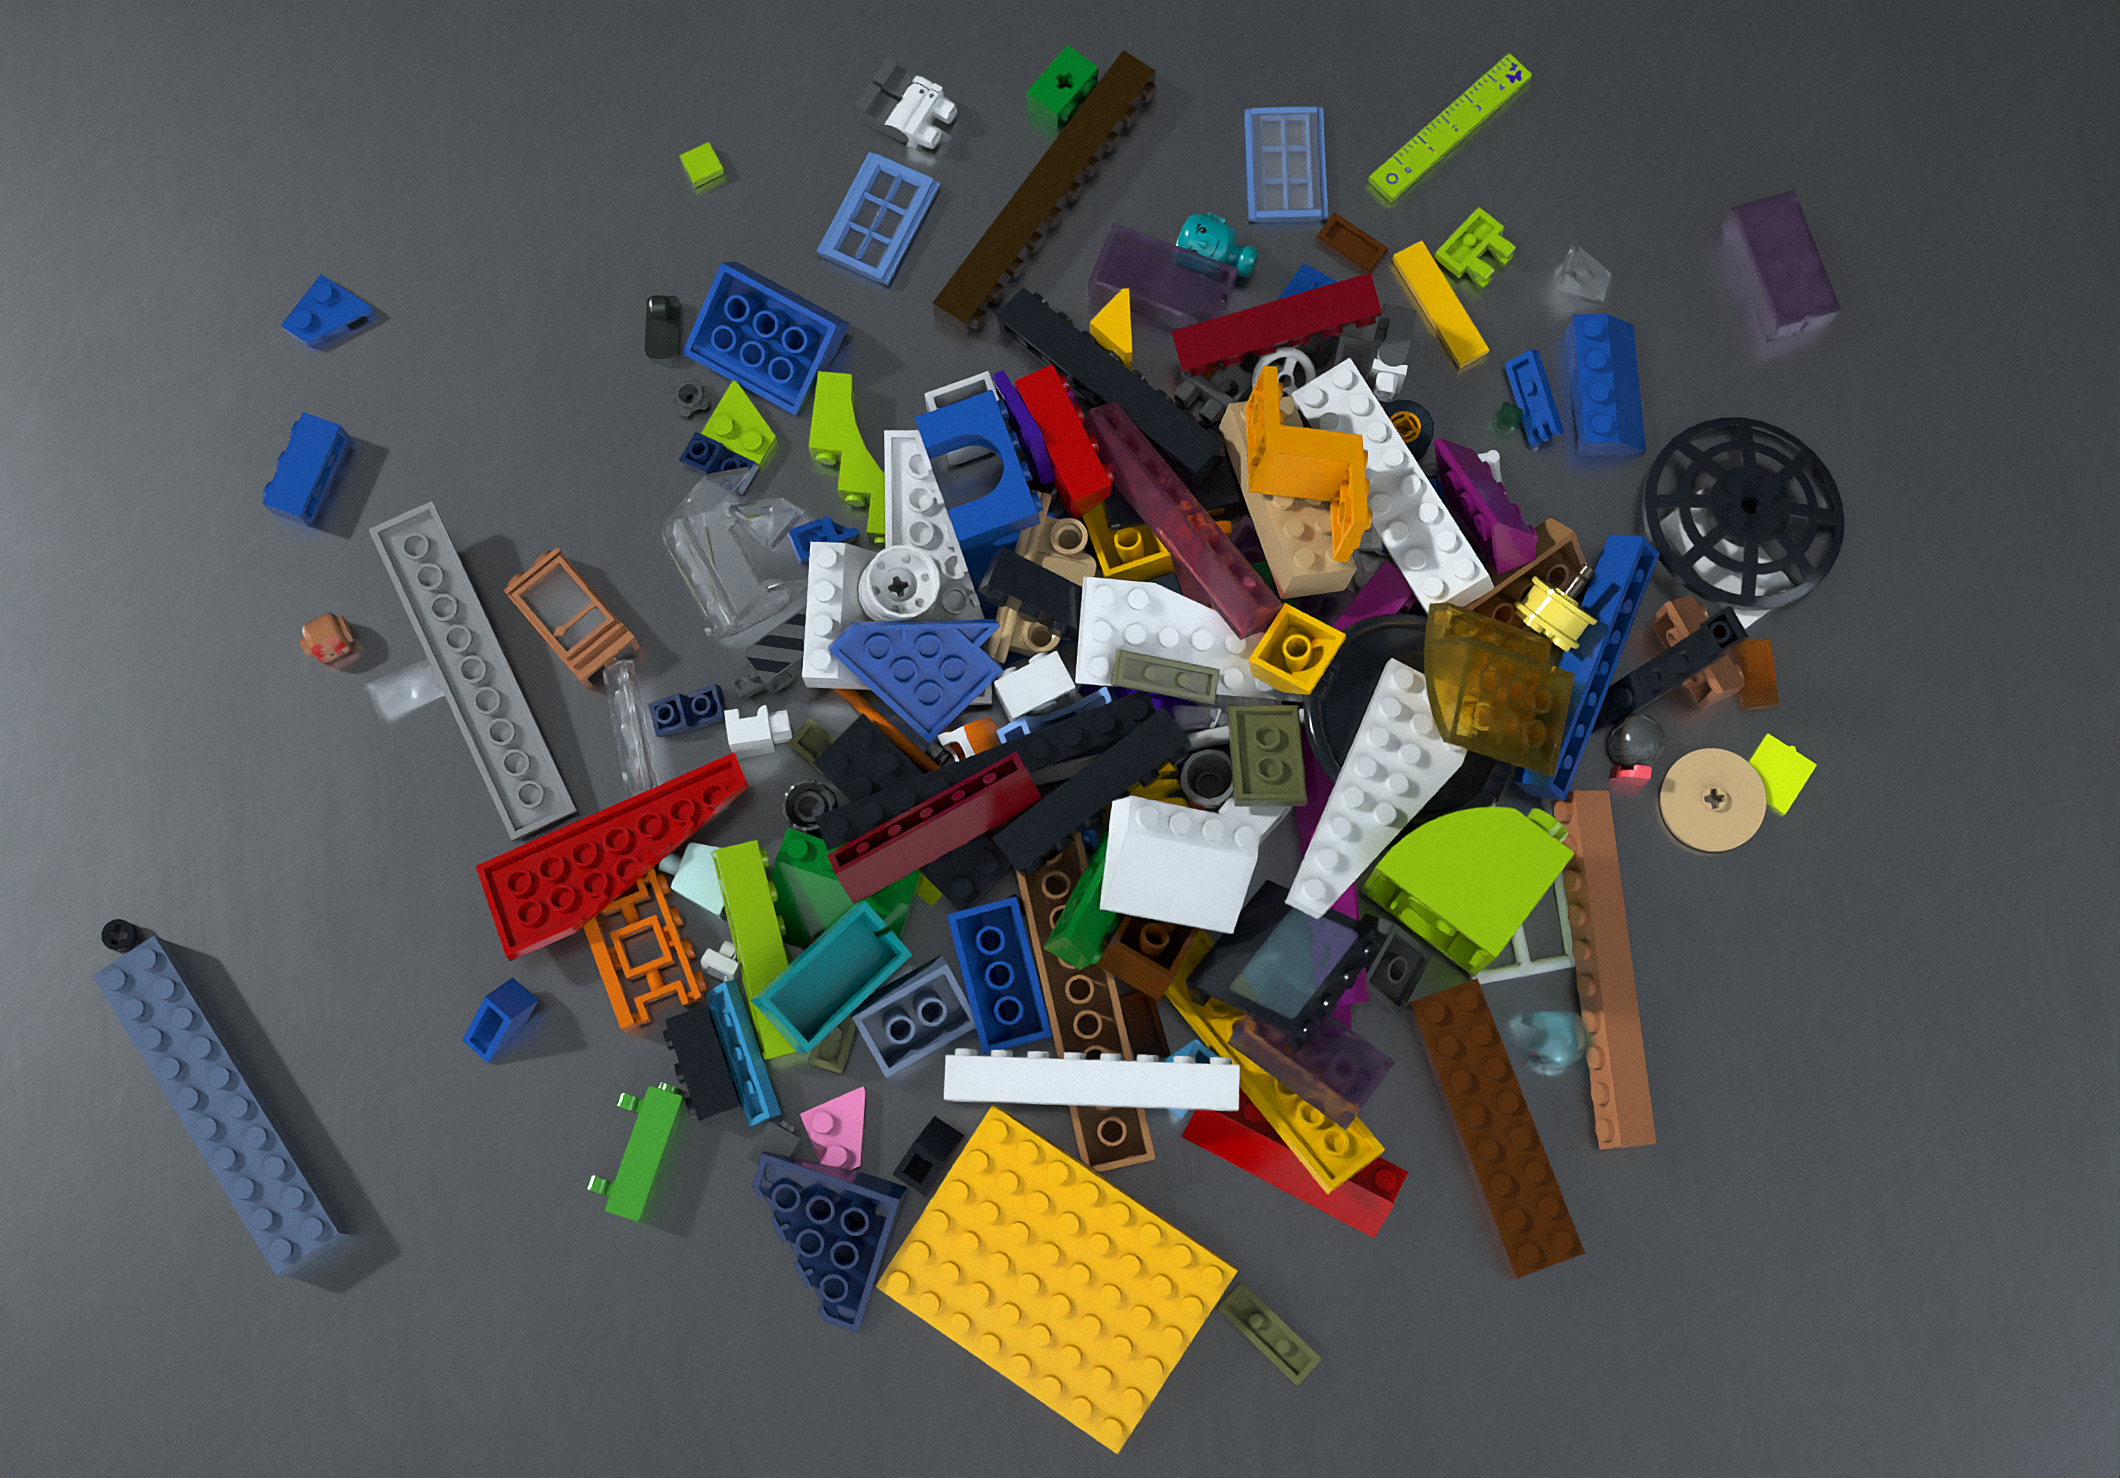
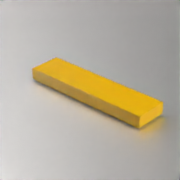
(1440, 304)

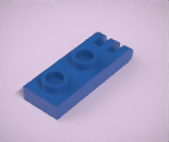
(1534, 397)

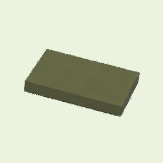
(1266, 755)

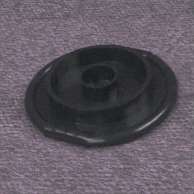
(1344, 693)

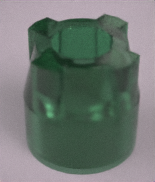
(1505, 427)

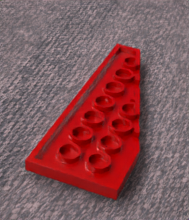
(578, 870)

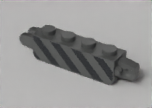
(773, 658)

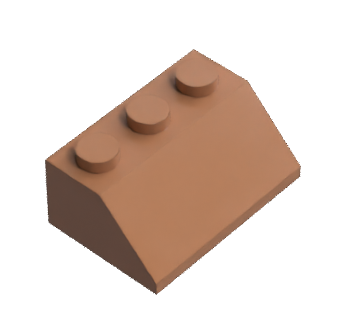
(1679, 620)

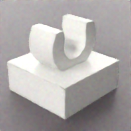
(721, 965)

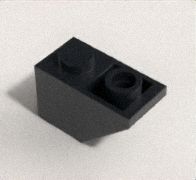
(928, 1155)

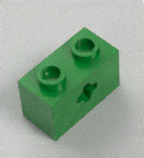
(1062, 87)

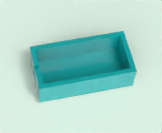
(831, 978)

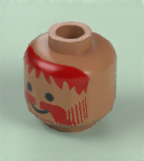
(327, 638)

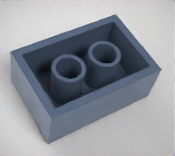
(913, 1016)

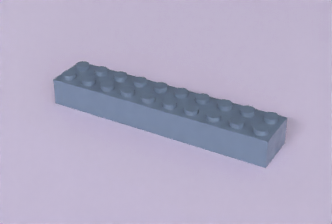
(221, 1106)

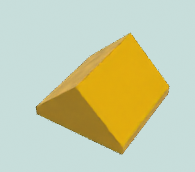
(1113, 327)

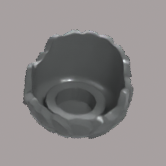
(1636, 741)
(804, 802)

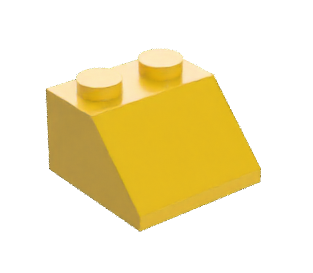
(1295, 651)

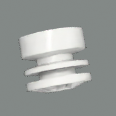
(906, 568)

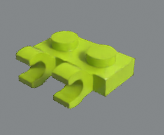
(1469, 242)

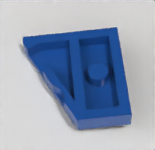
(324, 312)

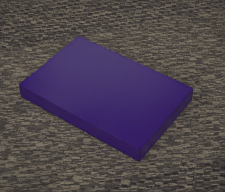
(1025, 427)

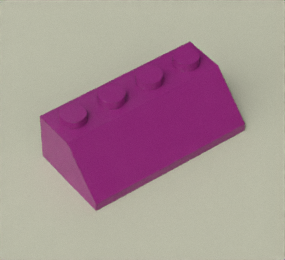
(1484, 507)

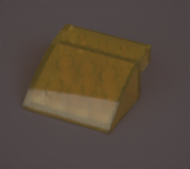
(1495, 688)

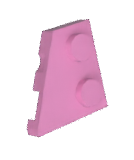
(838, 1130)

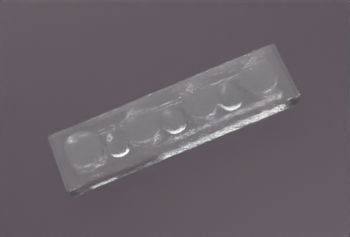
(630, 728)

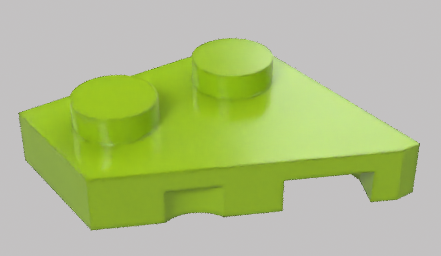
(740, 426)

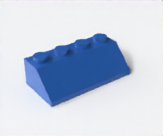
(1605, 386)
(999, 975)

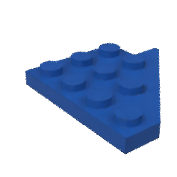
(921, 667)

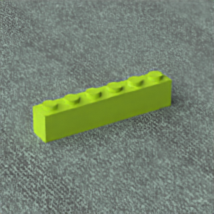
(754, 931)

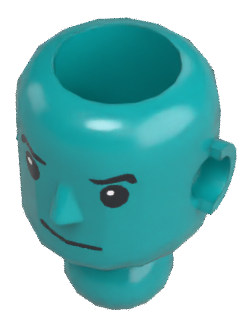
(1217, 240)

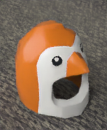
(971, 738)

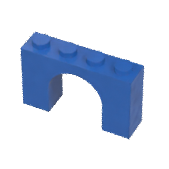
(981, 423)

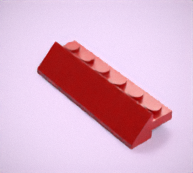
(1256, 1147)

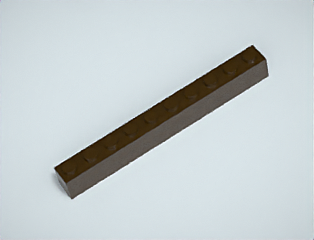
(1045, 193)

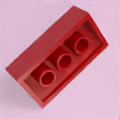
(1071, 452)

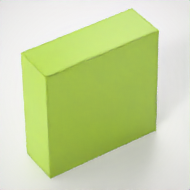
(702, 164)

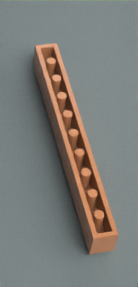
(1605, 973)

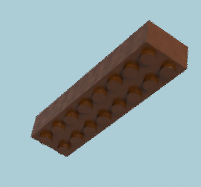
(1494, 1129)

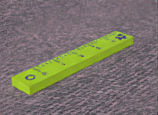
(1450, 128)

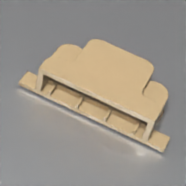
(1059, 548)

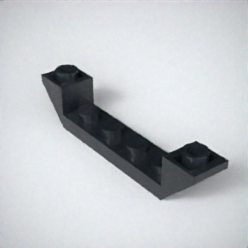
(1712, 642)

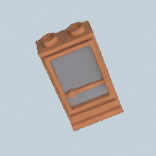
(569, 615)

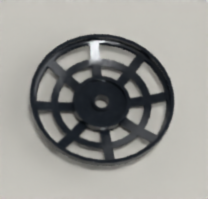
(1736, 525)

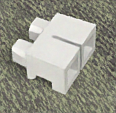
(757, 734)

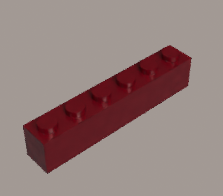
(1277, 324)
(934, 828)

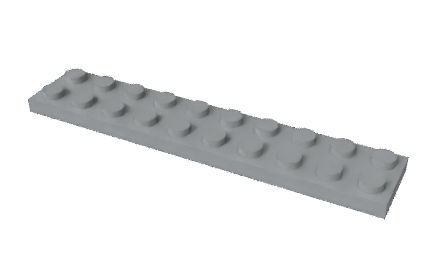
(473, 671)

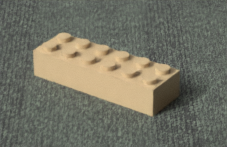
(1290, 529)

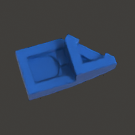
(819, 531)

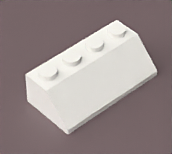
(831, 609)

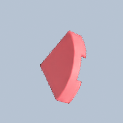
(1637, 776)

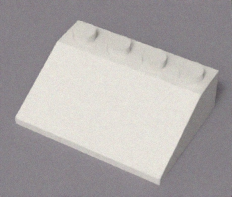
(1178, 864)

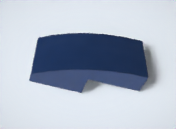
(711, 456)
(688, 711)

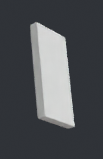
(1716, 575)

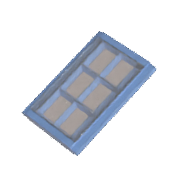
(1285, 164)
(878, 218)

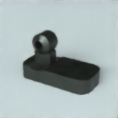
(663, 329)

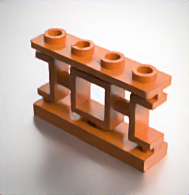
(615, 958)

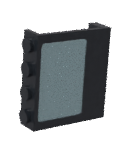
(1284, 964)

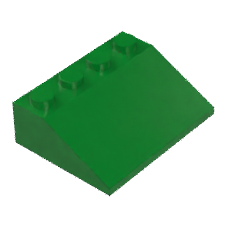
(814, 899)

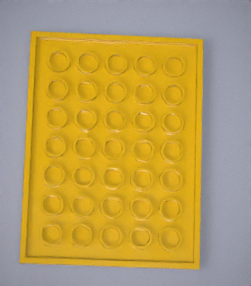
(1056, 1278)

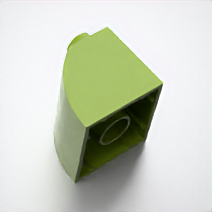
(1470, 879)

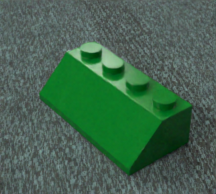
(1082, 923)

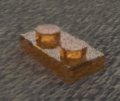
(1759, 675)

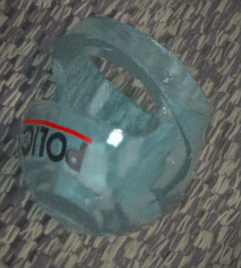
(1564, 1038)

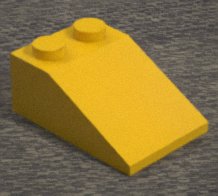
(1128, 552)

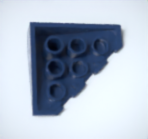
(835, 1226)

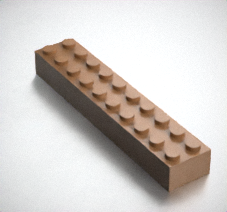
(1082, 1015)

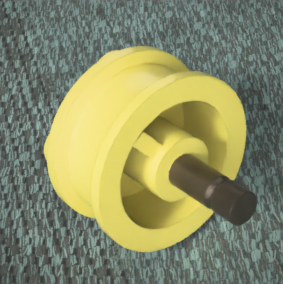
(1557, 611)

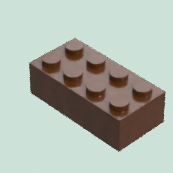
(1147, 953)

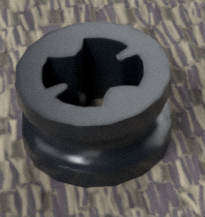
(115, 927)

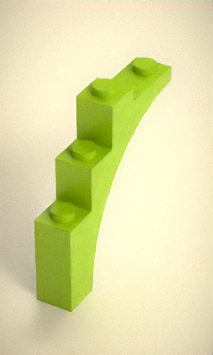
(837, 438)

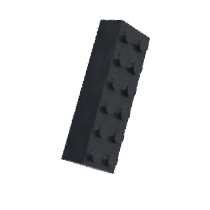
(867, 763)

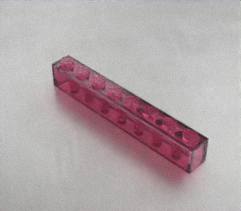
(1181, 523)

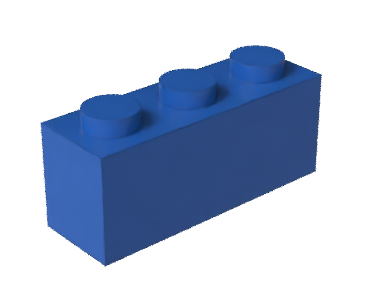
(305, 469)

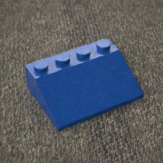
(764, 336)

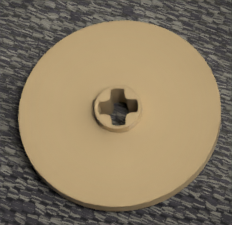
(1695, 820)

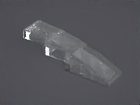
(1199, 717)

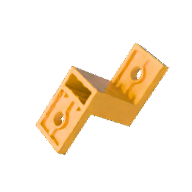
(1307, 464)

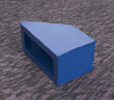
(499, 1019)

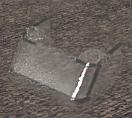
(715, 561)

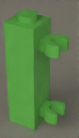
(645, 1153)

